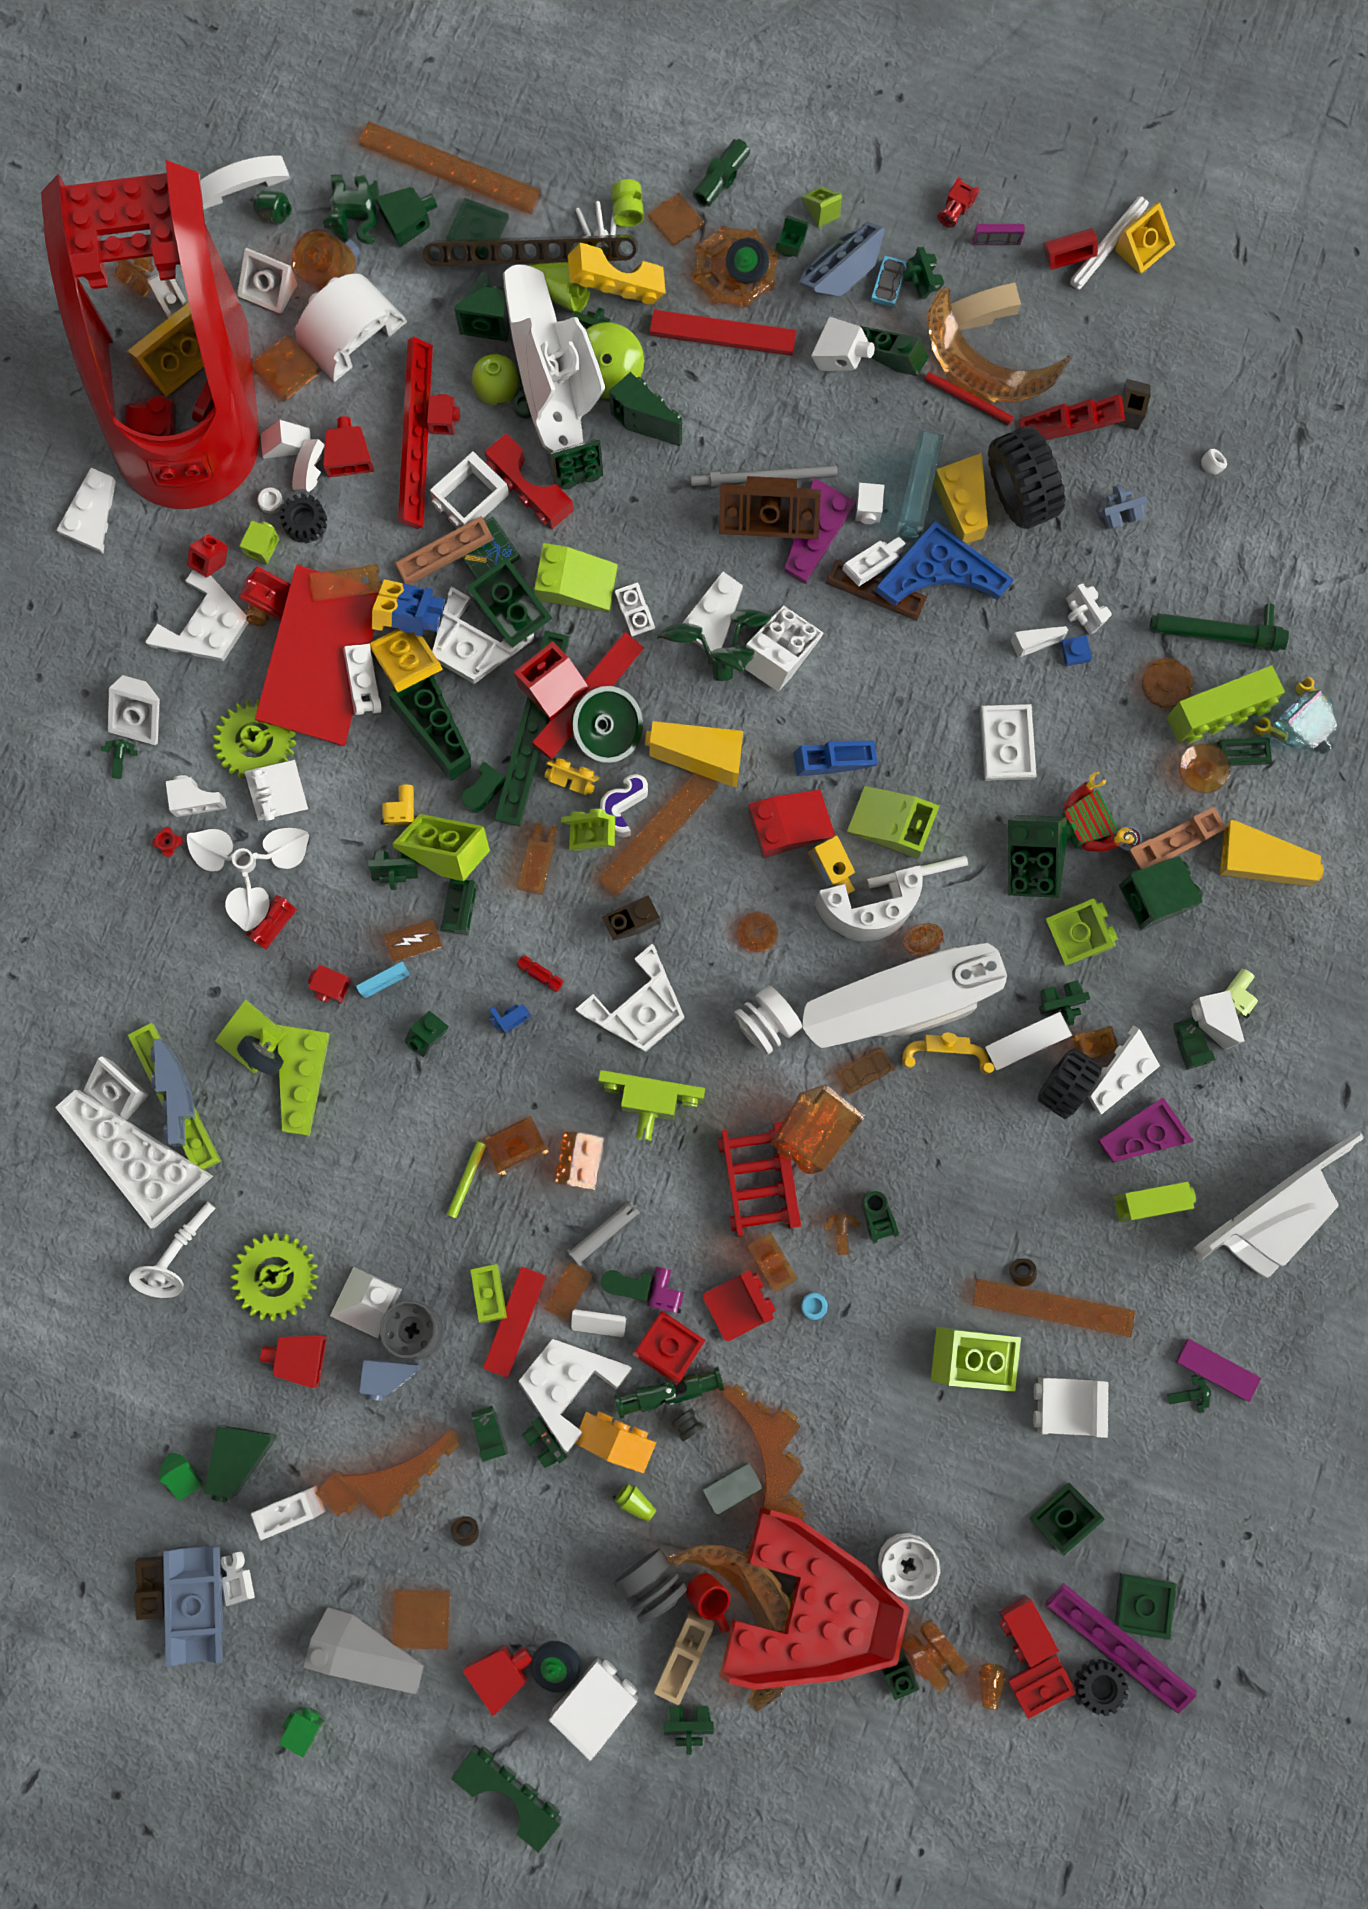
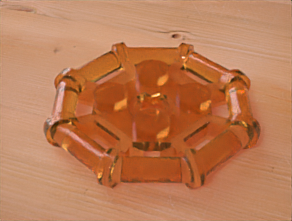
(720, 273)

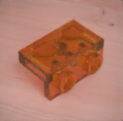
(579, 1160)

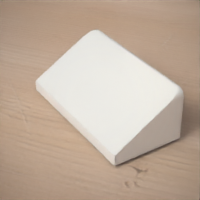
(598, 1323)

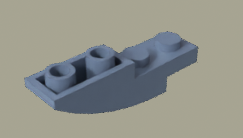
(172, 1081)

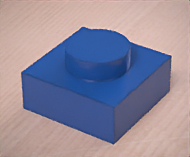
(1076, 650)

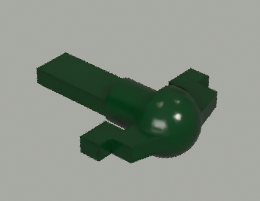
(119, 750)
(1202, 1393)

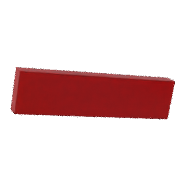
(513, 1328)

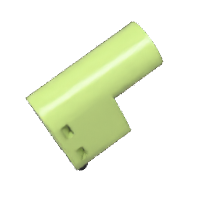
(1242, 1000)

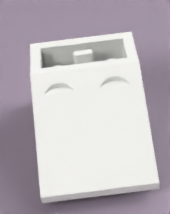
(781, 647)

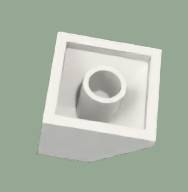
(133, 710)
(1218, 1018)
(365, 1301)

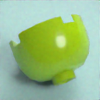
(495, 379)

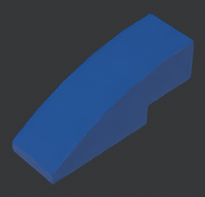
(835, 757)

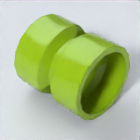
(627, 203)

